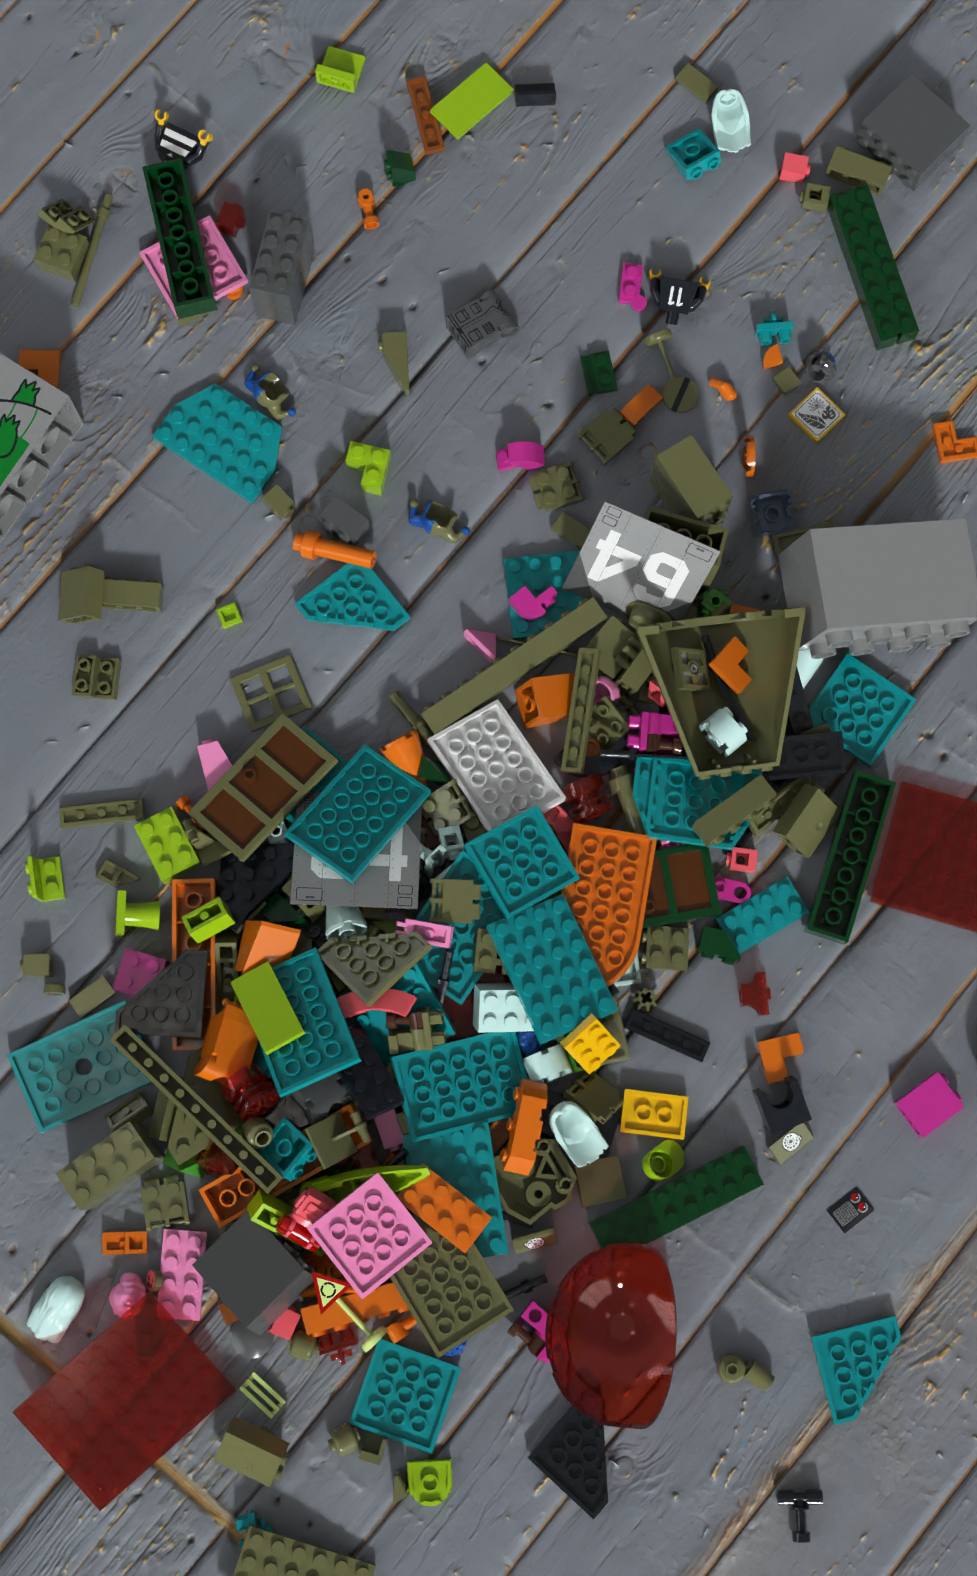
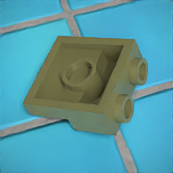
(665, 948)

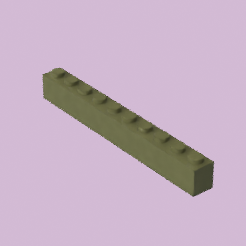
(514, 666)
(196, 1108)

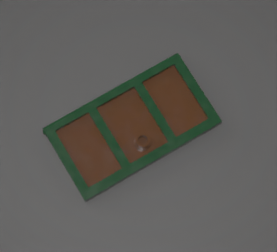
(681, 886)

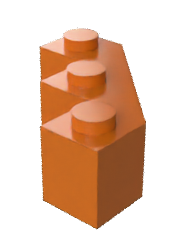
(524, 1127)

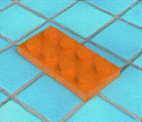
(445, 1210)

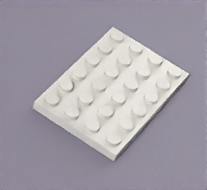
(495, 766)

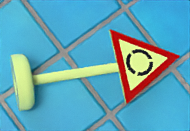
(328, 1291)

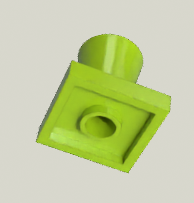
(135, 914)

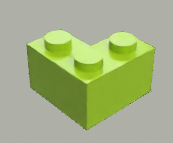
(373, 462)

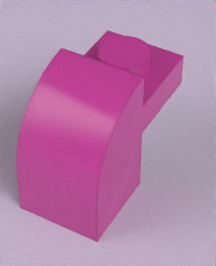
(520, 454)
(530, 607)

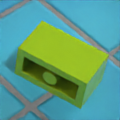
(208, 920)

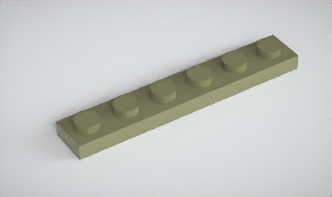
(581, 710)

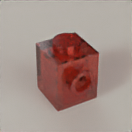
(230, 219)

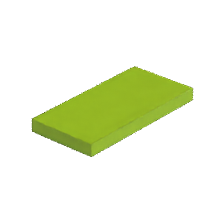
(471, 101)
(267, 1008)

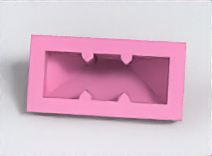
(483, 642)

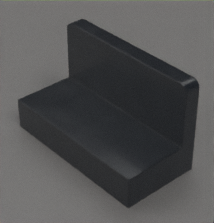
(535, 94)

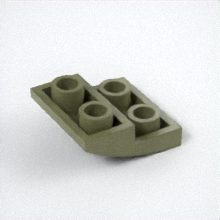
(65, 218)
(96, 677)
(600, 1181)

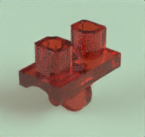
(328, 1345)

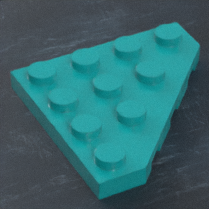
(354, 599)
(852, 1362)

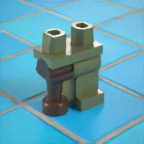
(421, 1031)

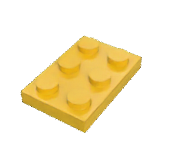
(590, 1044)
(654, 1114)

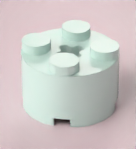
(724, 732)
(547, 1065)

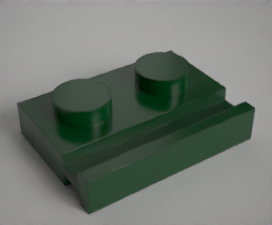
(598, 373)

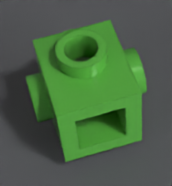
(716, 596)

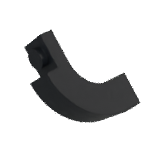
(596, 765)

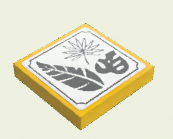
(816, 415)

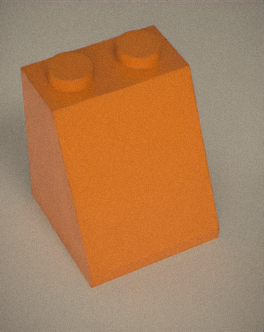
(545, 699)
(264, 943)

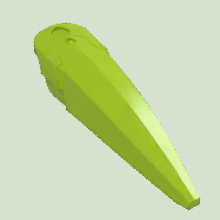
(342, 1184)

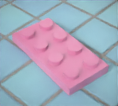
(182, 1284)

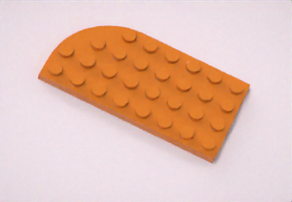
(610, 893)

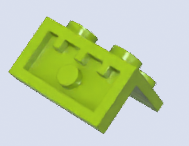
(340, 69)
(45, 878)

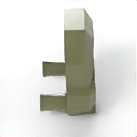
(518, 1190)

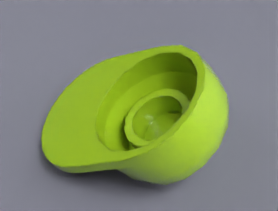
(663, 1160)

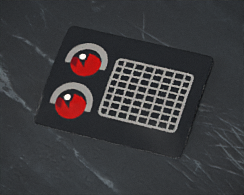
(850, 1210)

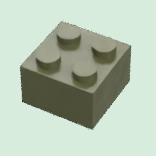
(61, 253)

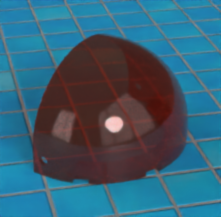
(615, 1335)

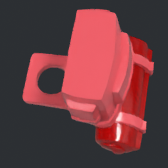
(305, 1211)

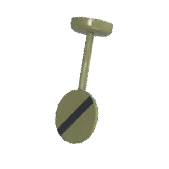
(680, 392)

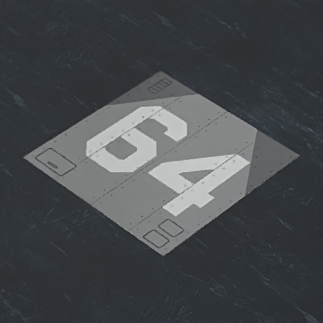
(641, 562)
(385, 883)

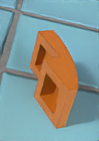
(641, 404)
(124, 1242)

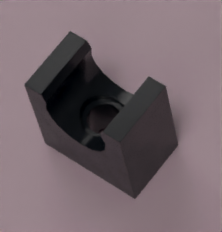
(788, 1113)

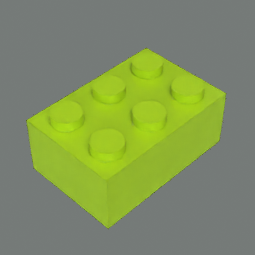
(167, 845)

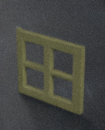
(263, 671)

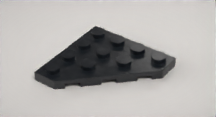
(250, 883)
(171, 1001)
(576, 1460)

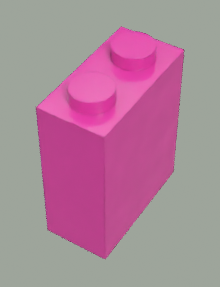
(929, 1104)

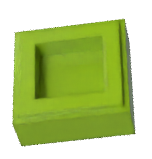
(229, 615)

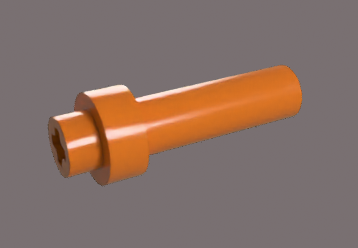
(314, 545)

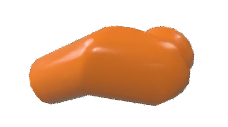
(724, 388)

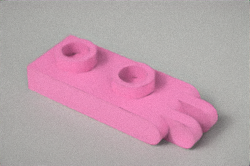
(433, 933)

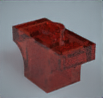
(756, 994)
(366, 1158)
(216, 1162)

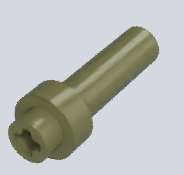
(622, 786)

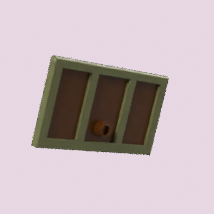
(262, 787)

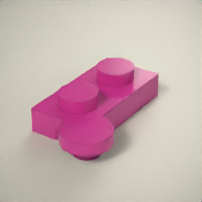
(631, 286)

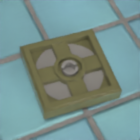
(690, 669)

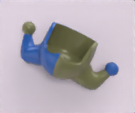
(269, 392)
(437, 521)

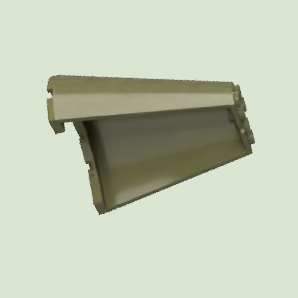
(771, 663)

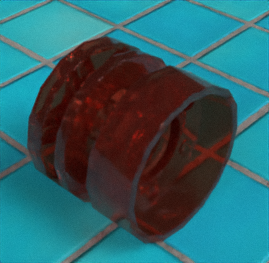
(587, 799)
(250, 1092)

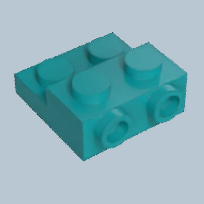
(694, 154)
(288, 1150)

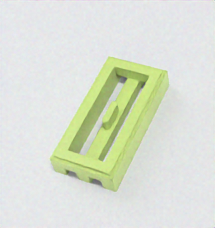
(252, 1397)

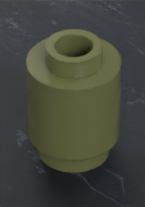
(758, 1374)

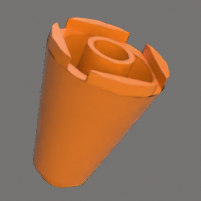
(406, 753)

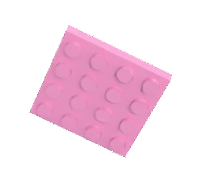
(222, 265)
(369, 1235)

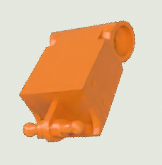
(227, 1044)

